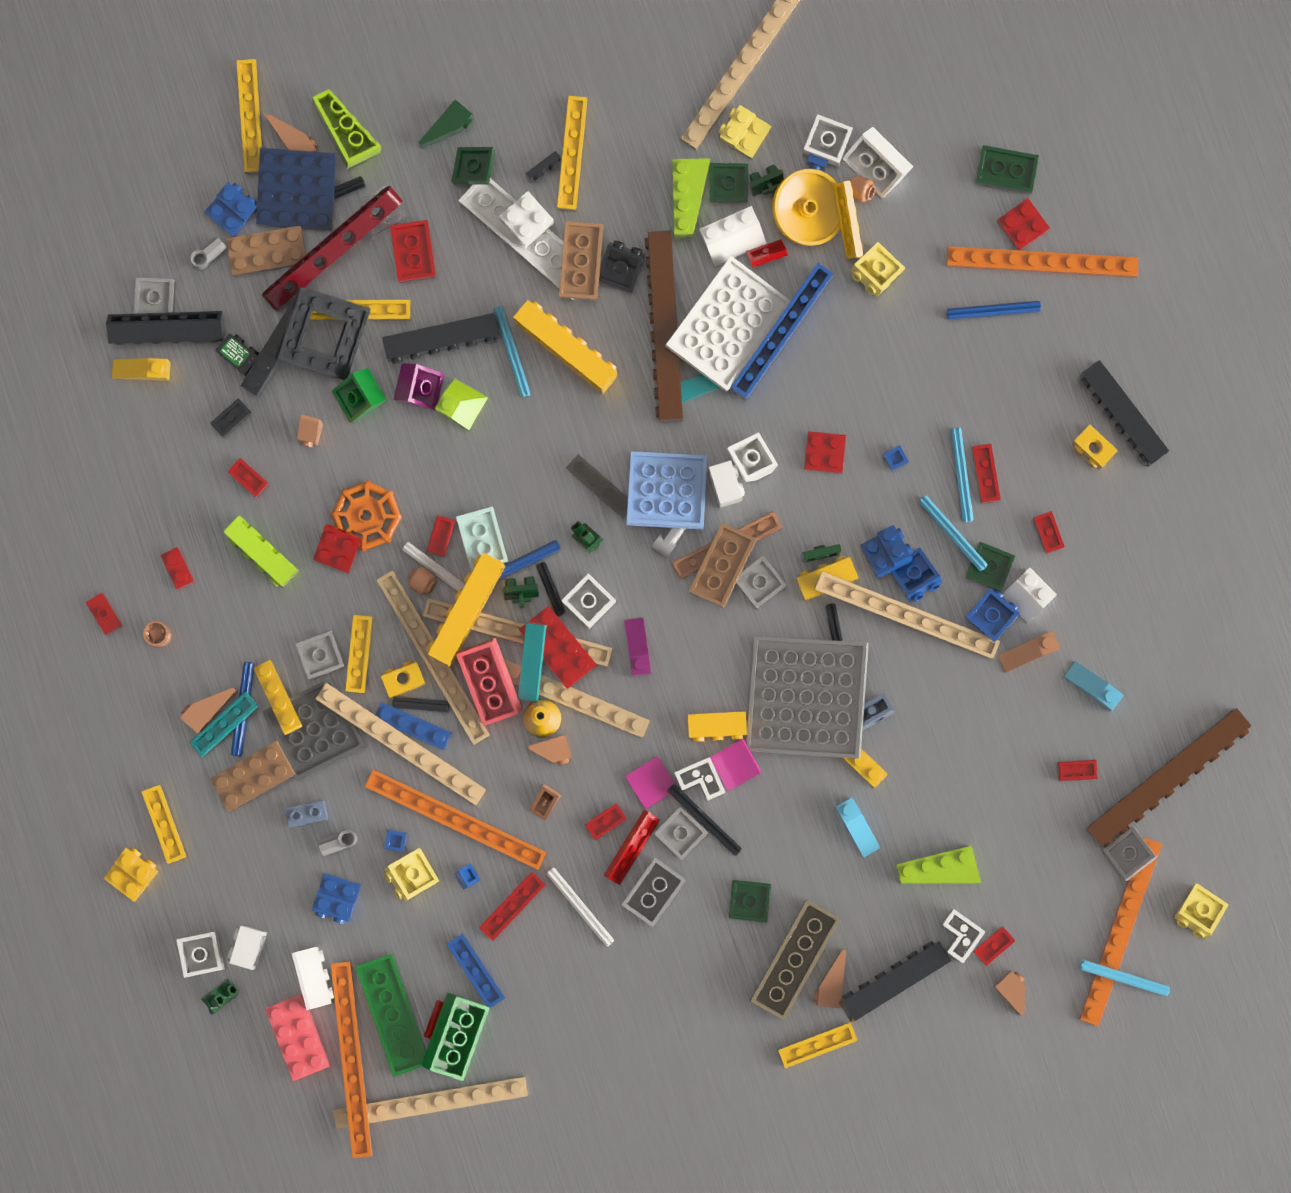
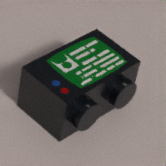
(237, 353)

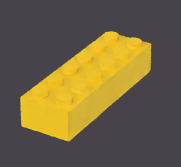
(565, 347)
(466, 609)

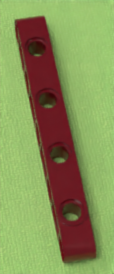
(332, 247)

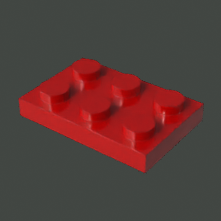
(413, 251)

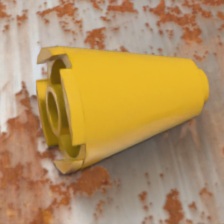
(548, 724)

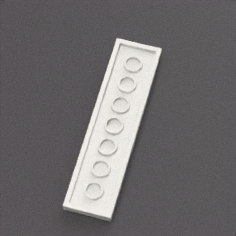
(488, 203)

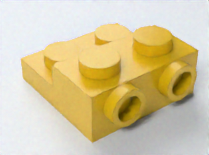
(131, 873)

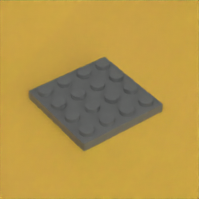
(321, 739)

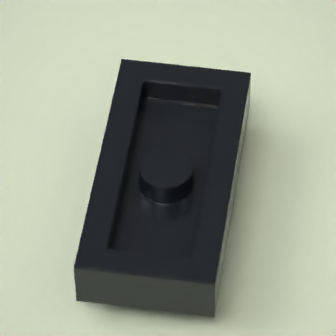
(537, 172)
(230, 418)

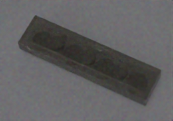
(599, 485)

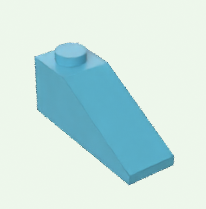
(1094, 686)
(857, 827)

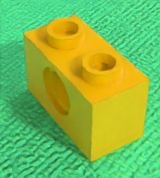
(1092, 436)
(415, 679)

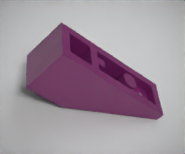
(637, 647)

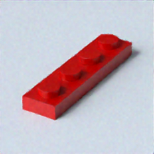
(631, 847)
(512, 906)

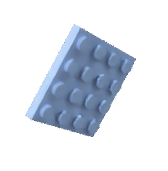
(667, 490)

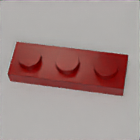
(986, 473)

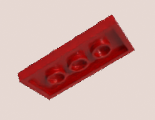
(561, 649)

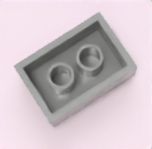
(653, 892)

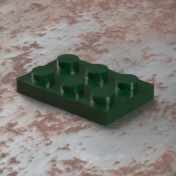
(1007, 169)

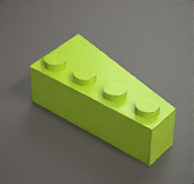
(345, 131)
(688, 190)
(261, 551)
(947, 867)

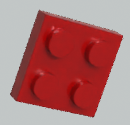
(1023, 224)
(825, 452)
(337, 548)

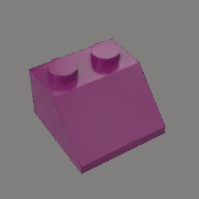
(418, 386)

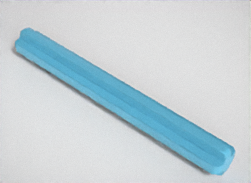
(511, 351)
(961, 472)
(953, 533)
(1124, 977)

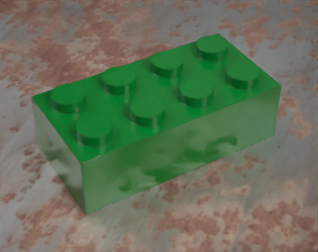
(455, 1036)

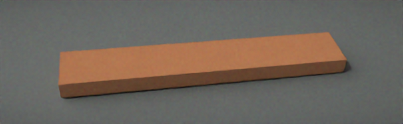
(758, 529)

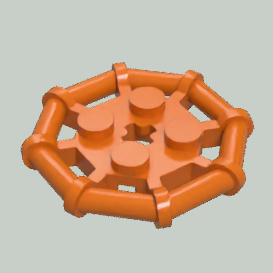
(371, 505)

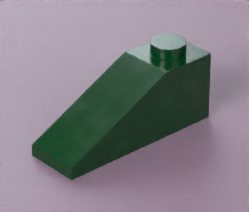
(450, 123)

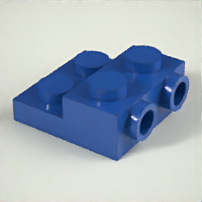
(231, 209)
(887, 551)
(917, 576)
(993, 615)
(336, 898)

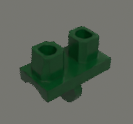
(767, 183)
(586, 536)
(520, 593)
(220, 996)

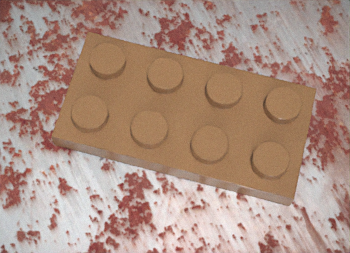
(265, 250)
(581, 260)
(722, 565)
(252, 776)

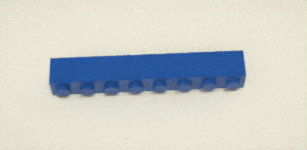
(781, 331)

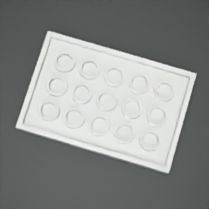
(728, 323)

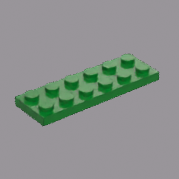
(392, 1014)

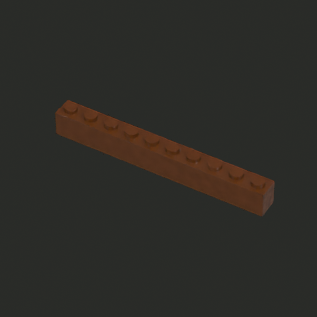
(665, 324)
(1168, 777)

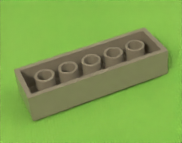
(795, 959)

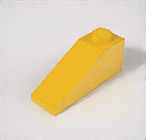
(141, 369)

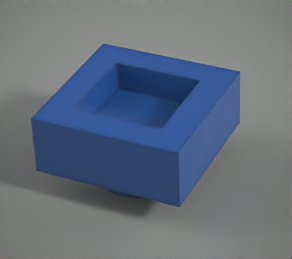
(816, 162)
(895, 458)
(395, 841)
(466, 876)

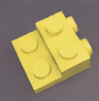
(744, 131)
(876, 269)
(410, 875)
(1200, 912)

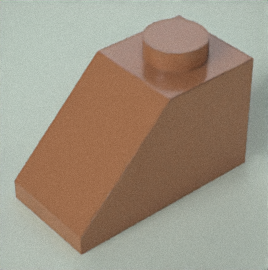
(309, 431)
(553, 750)
(1013, 991)

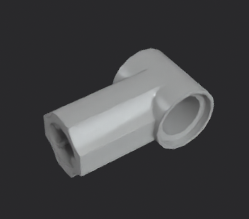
(209, 251)
(667, 541)
(335, 842)

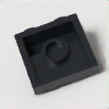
(621, 266)

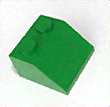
(359, 395)

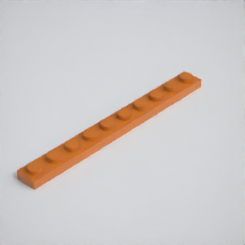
(1042, 261)
(455, 819)
(1118, 939)
(351, 1060)

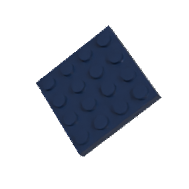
(296, 188)

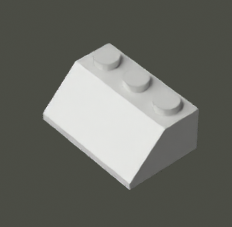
(877, 160)
(732, 236)
(313, 977)

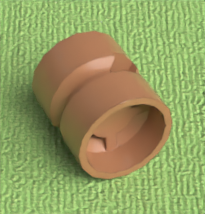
(157, 634)

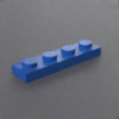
(413, 726)
(475, 971)

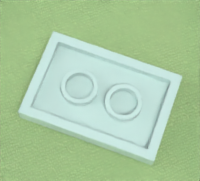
(481, 534)

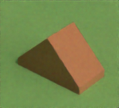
(545, 802)

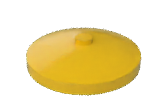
(806, 207)

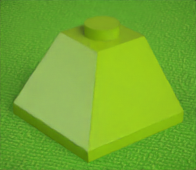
(461, 404)

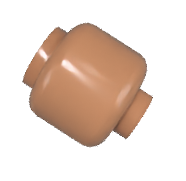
(862, 188)
(422, 580)

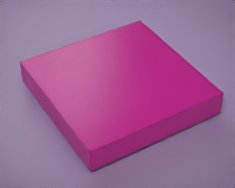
(735, 764)
(650, 782)

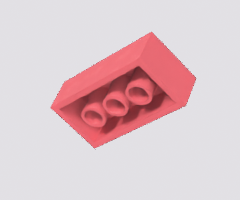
(489, 681)
(298, 1037)

